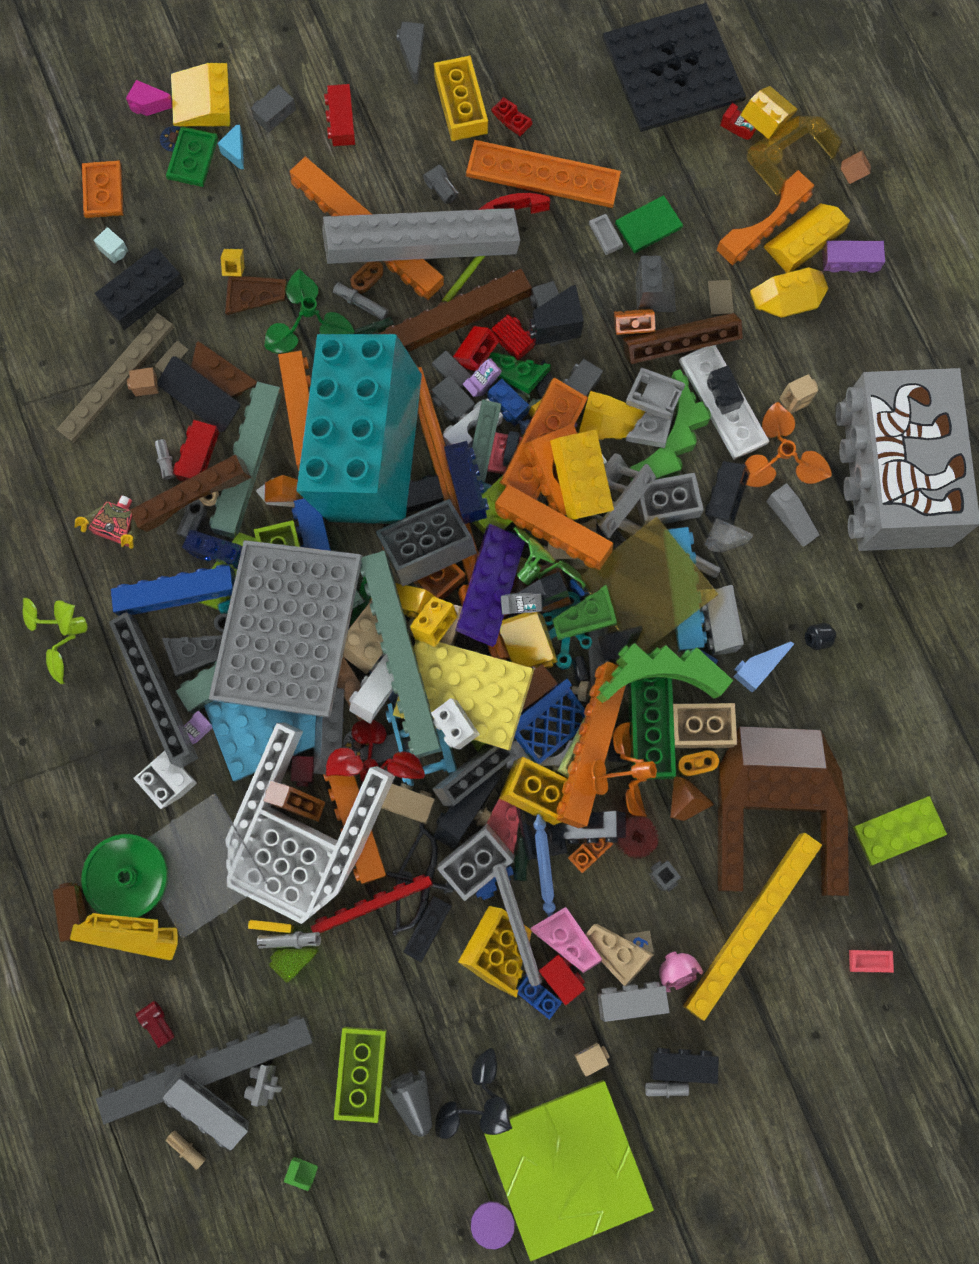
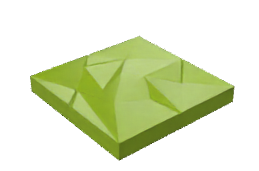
(568, 1170)

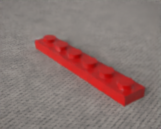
(364, 907)

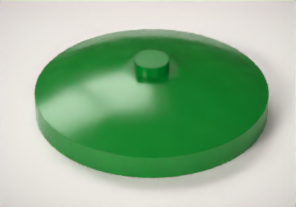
(124, 876)

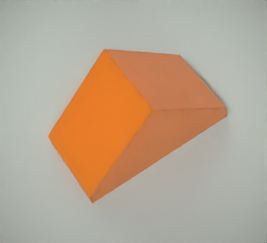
(282, 489)

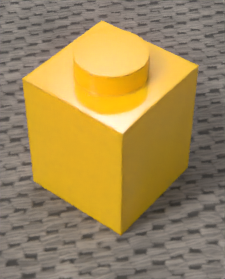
(232, 262)

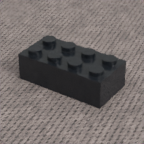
(139, 288)

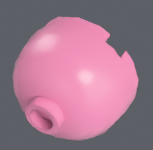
(678, 970)

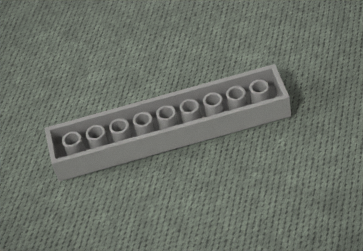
(420, 235)

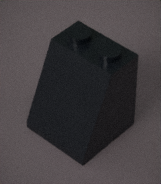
(557, 319)

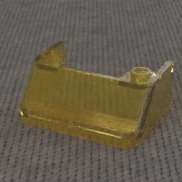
(768, 152)

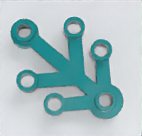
(566, 641)

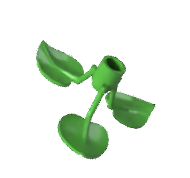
(532, 569)

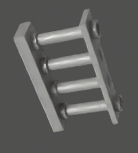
(630, 495)

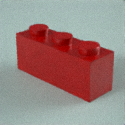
(340, 115)
(196, 451)

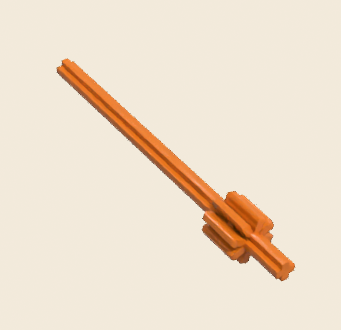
(435, 445)

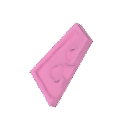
(568, 939)

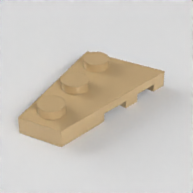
(618, 954)

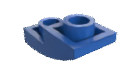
(488, 889)
(538, 997)

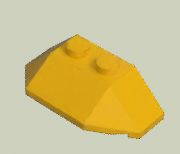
(791, 292)

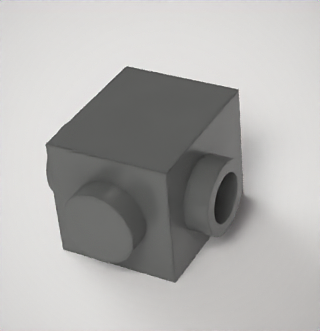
(664, 875)

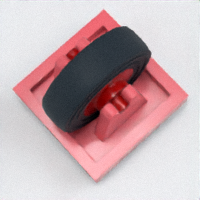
(503, 451)

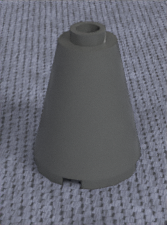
(411, 1101)

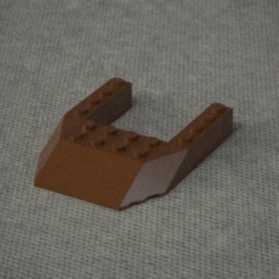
(782, 773)

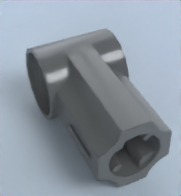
(438, 180)
(191, 520)

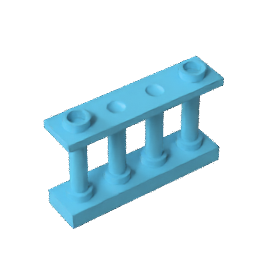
(447, 764)

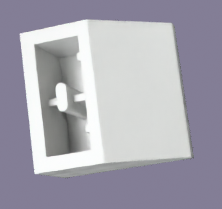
(164, 781)

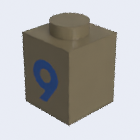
(641, 939)

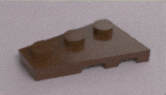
(253, 292)

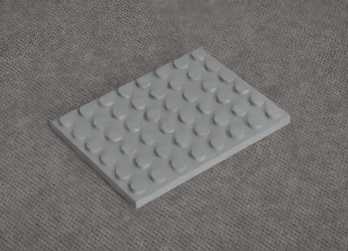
(286, 628)

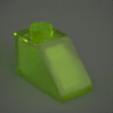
(291, 961)

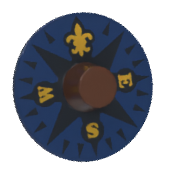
(169, 137)

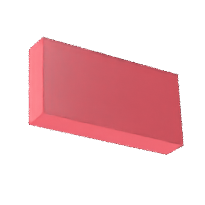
(871, 961)

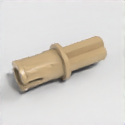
(185, 1149)

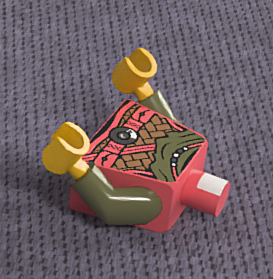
(112, 522)

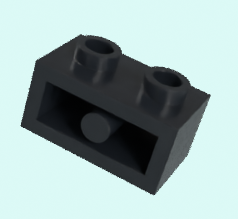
(725, 390)

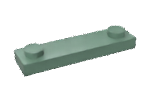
(485, 435)

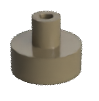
(582, 690)

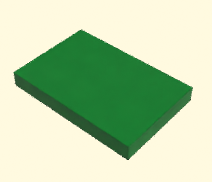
(192, 156)
(649, 224)

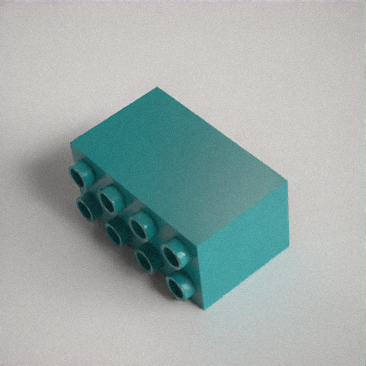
(360, 428)

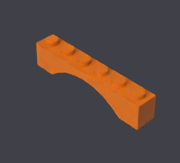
(740, 241)

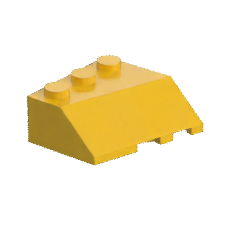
(494, 951)

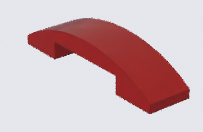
(535, 202)

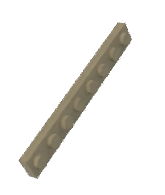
(115, 378)

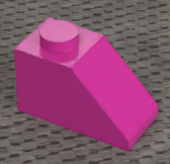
(147, 99)

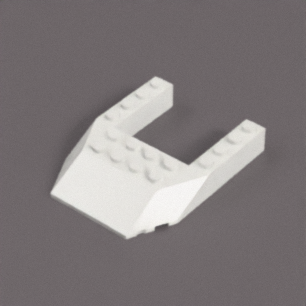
(296, 860)

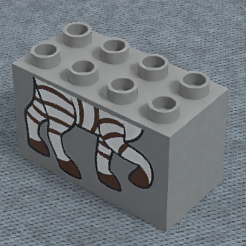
(908, 460)

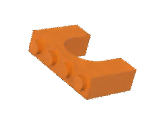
(542, 457)

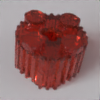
(648, 841)

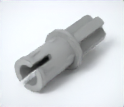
(164, 459)
(667, 1089)

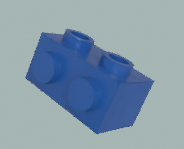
(512, 405)

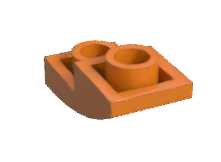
(588, 854)

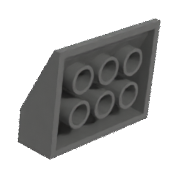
(426, 542)

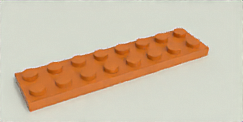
(543, 173)

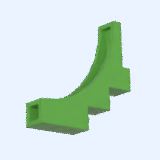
(681, 439)
(691, 667)

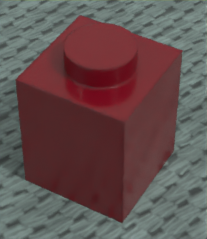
(302, 771)

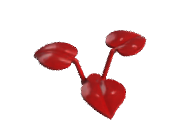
(345, 763)

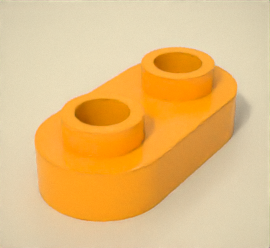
(697, 763)

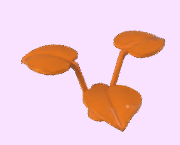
(779, 423)
(641, 771)

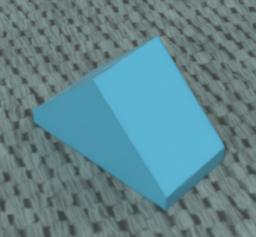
(232, 146)

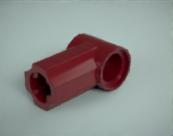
(152, 1019)

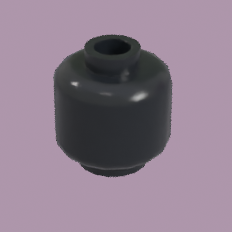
(820, 636)

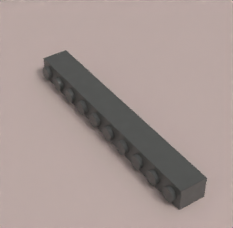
(206, 1069)

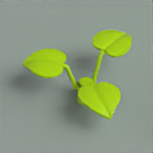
(68, 626)

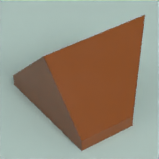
(687, 800)

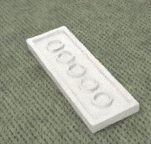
(737, 428)

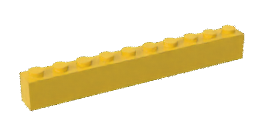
(752, 926)

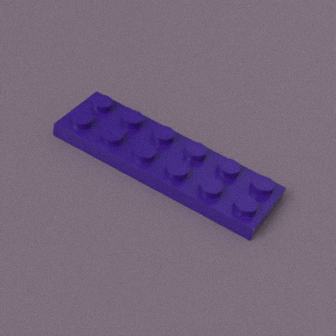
(490, 579)

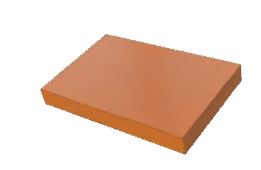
(102, 189)

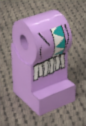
(482, 378)
(197, 727)

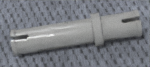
(357, 299)
(295, 940)

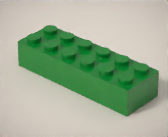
(652, 724)

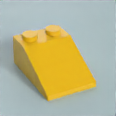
(768, 111)

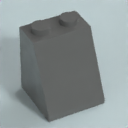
(655, 285)

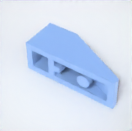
(758, 667)

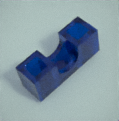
(208, 547)

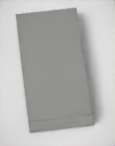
(606, 234)

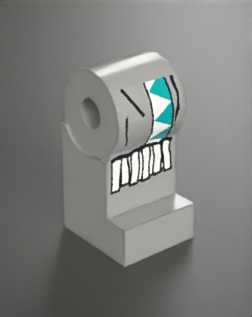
(521, 603)

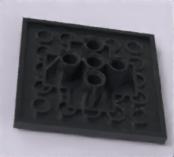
(673, 67)

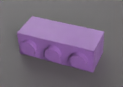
(853, 256)

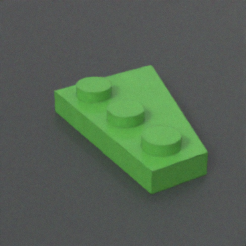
(589, 615)

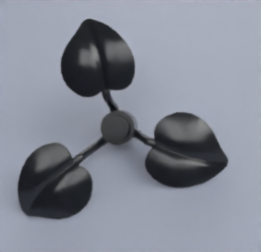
(496, 1110)

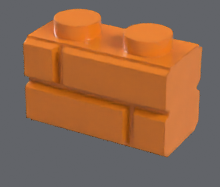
(634, 321)

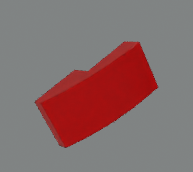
(511, 117)

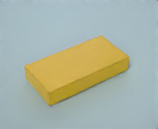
(270, 926)

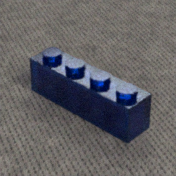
(465, 482)

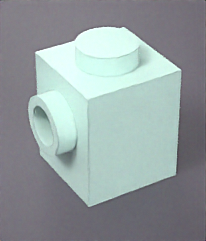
(111, 245)

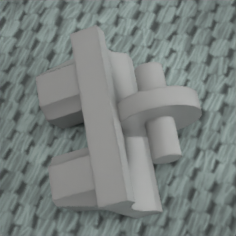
(264, 1086)

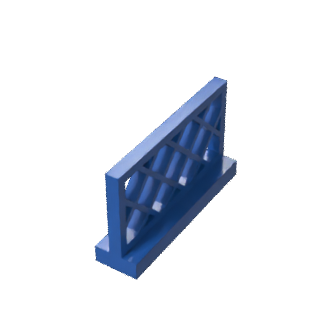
(542, 706)

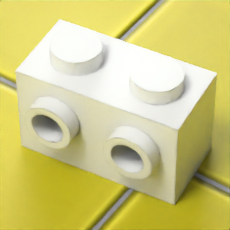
(454, 724)

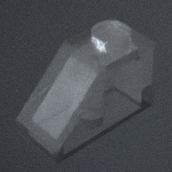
(726, 537)

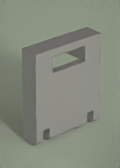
(659, 396)

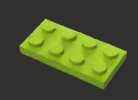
(899, 830)

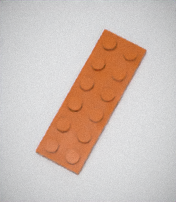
(557, 409)

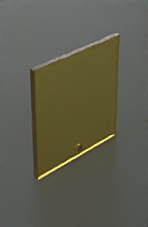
(651, 583)

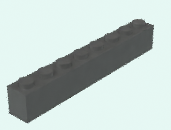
(153, 690)

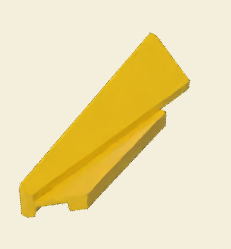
(127, 934)

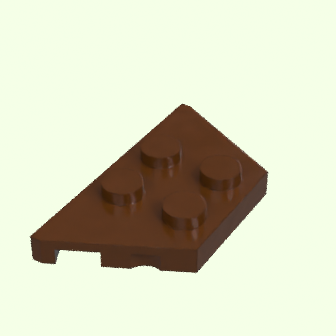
(221, 371)

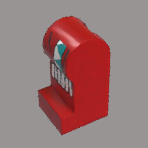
(736, 123)

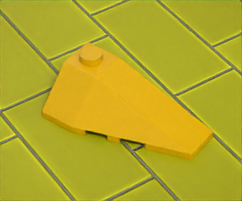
(609, 417)

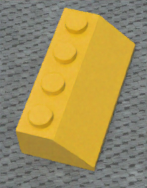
(807, 236)

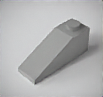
(793, 514)

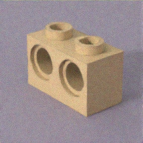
(799, 393)

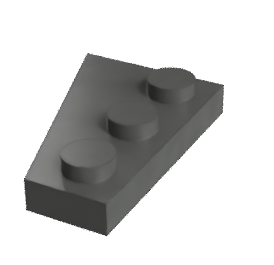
(192, 653)

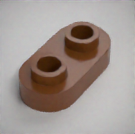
(365, 276)

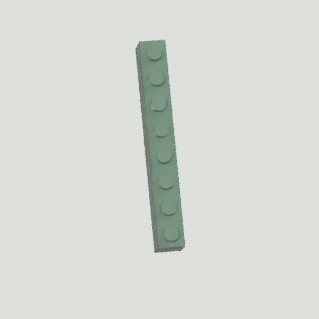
(251, 448)

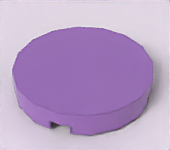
(492, 1225)

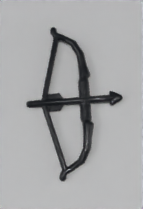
(407, 878)

